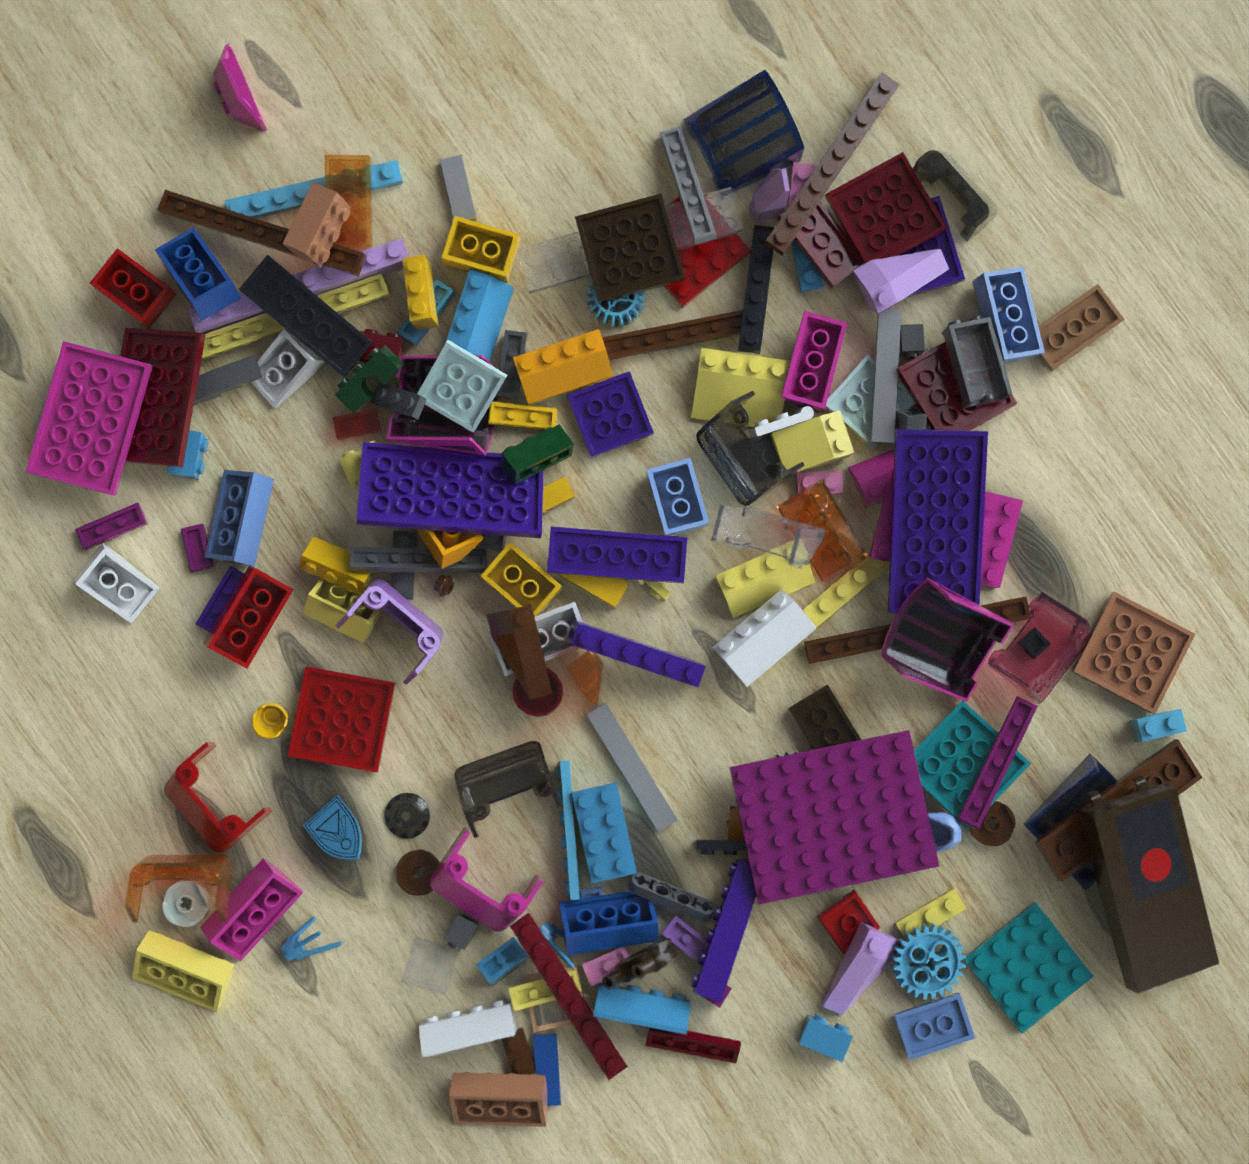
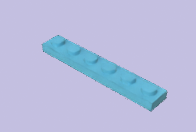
(569, 840)

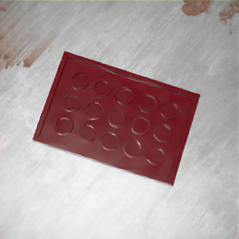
(169, 396)

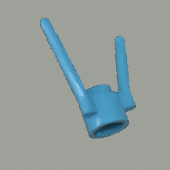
(549, 933)
(294, 947)

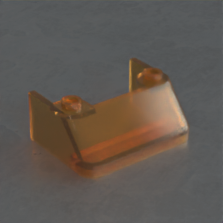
(210, 868)

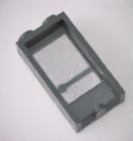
(977, 361)

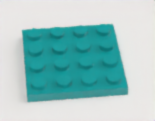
(955, 755)
(1028, 967)

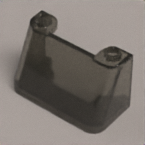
(942, 166)

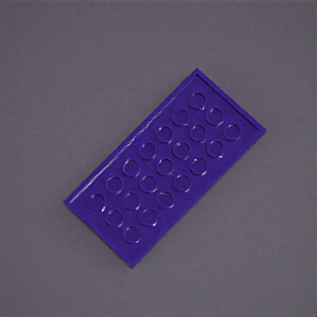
(446, 492)
(937, 512)

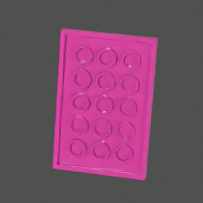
(89, 418)
(1000, 523)

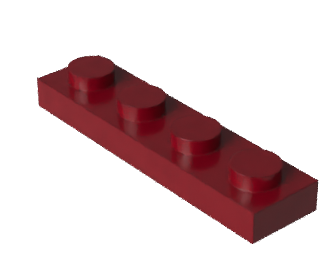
(695, 1044)

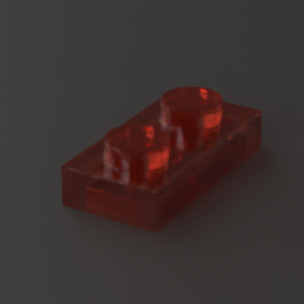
(357, 424)

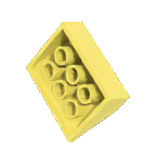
(730, 375)

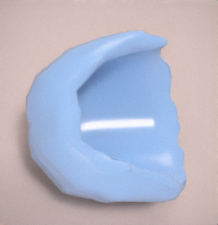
(945, 830)

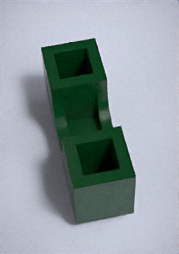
(382, 364)

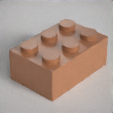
(317, 225)

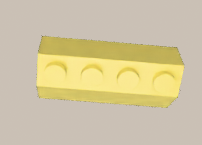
(758, 580)
(182, 970)

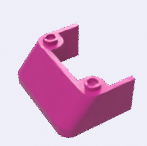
(449, 884)

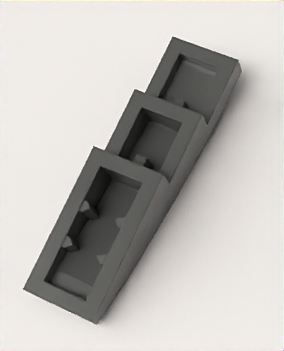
(226, 378)

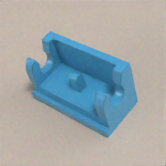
(503, 961)

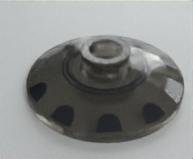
(418, 812)

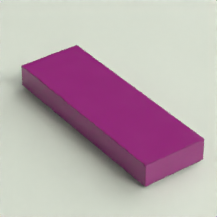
(111, 526)

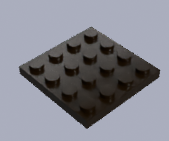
(630, 248)

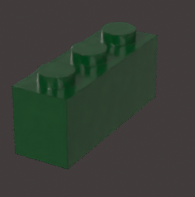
(536, 453)

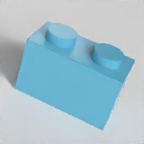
(1158, 725)

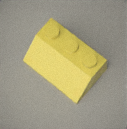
(331, 602)

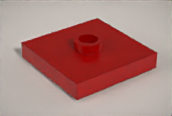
(844, 918)

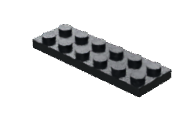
(306, 316)

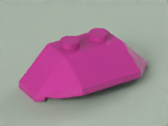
(235, 91)

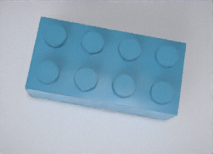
(604, 832)

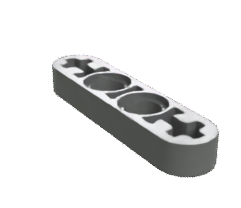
(670, 899)

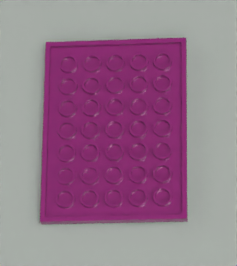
(833, 817)

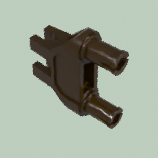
(640, 964)

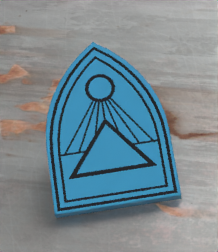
(336, 830)

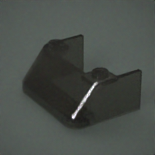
(737, 458)
(502, 777)

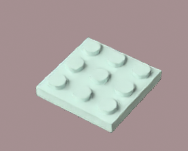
(461, 386)
(855, 400)

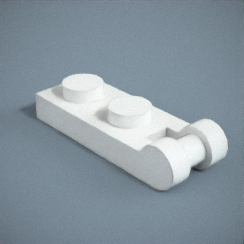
(782, 421)

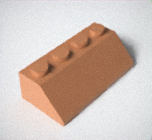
(499, 1099)

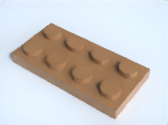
(1077, 326)

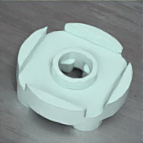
(174, 898)

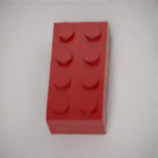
(248, 616)

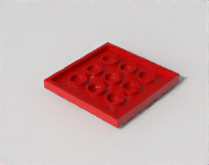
(706, 264)
(342, 719)

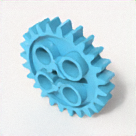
(927, 940)

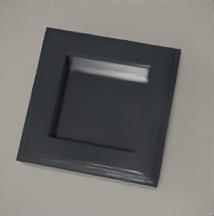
(1034, 643)

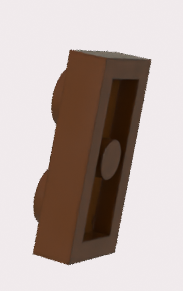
(519, 1053)

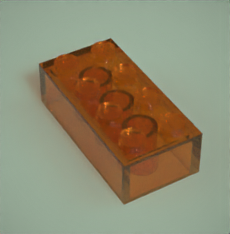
(353, 182)

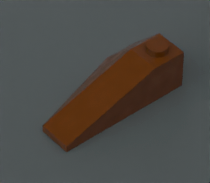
(520, 644)

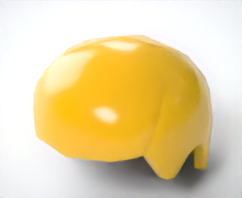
(269, 720)

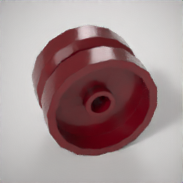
(543, 705)

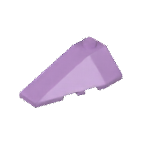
(770, 196)
(896, 277)
(861, 965)

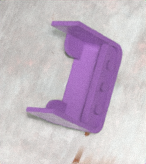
(384, 597)

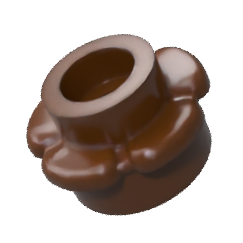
(444, 585)

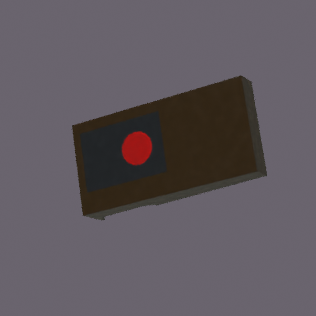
(1149, 885)

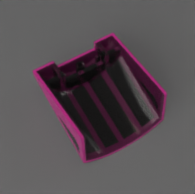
(433, 428)
(942, 639)

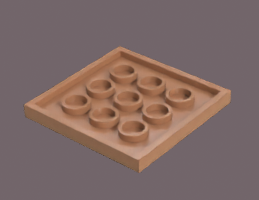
(1133, 653)

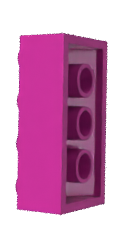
(814, 361)
(872, 477)
(252, 910)

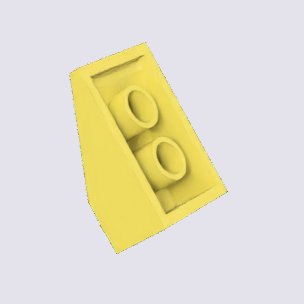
(813, 442)

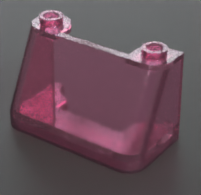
(1066, 633)

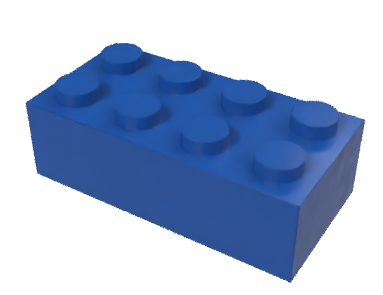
(198, 274)

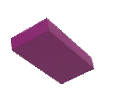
(195, 544)

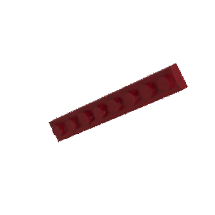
(568, 996)

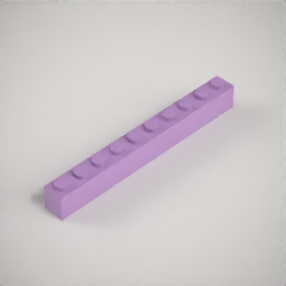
(380, 259)

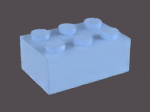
(677, 497)

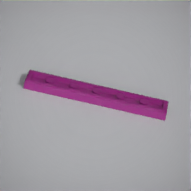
(997, 763)

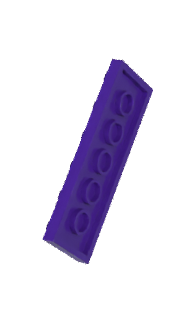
(617, 555)

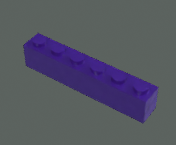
(635, 653)
(727, 933)

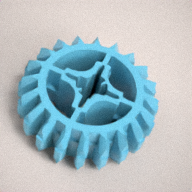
(609, 314)

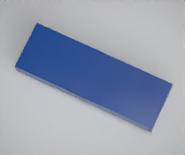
(548, 1064)

